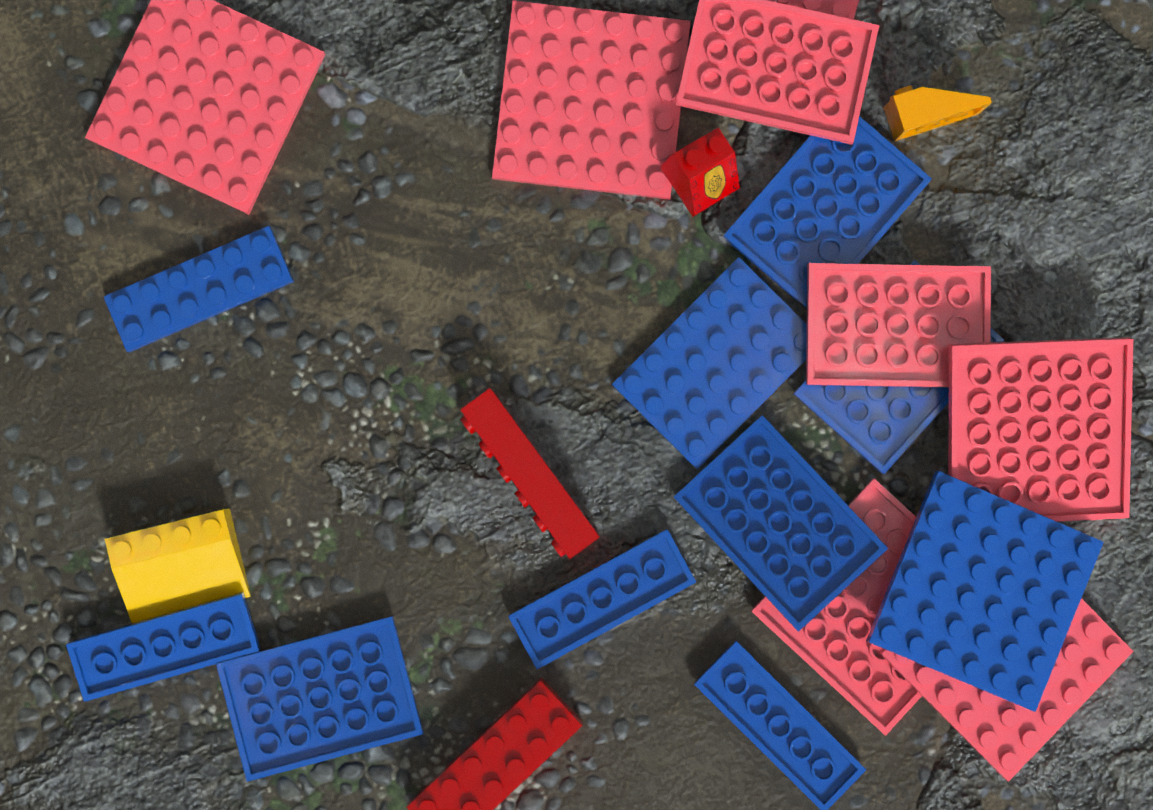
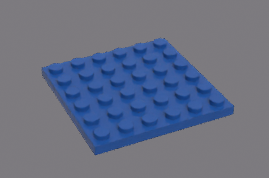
(985, 591)

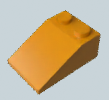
(926, 108)

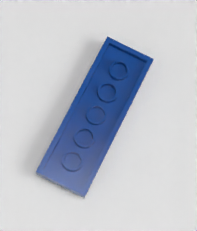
(198, 289)
(602, 599)
(163, 646)
(779, 726)

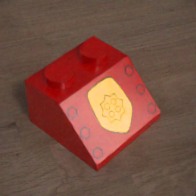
(703, 171)

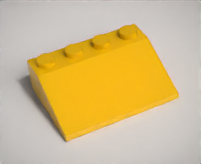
(177, 565)

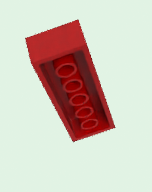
(529, 473)
(502, 754)

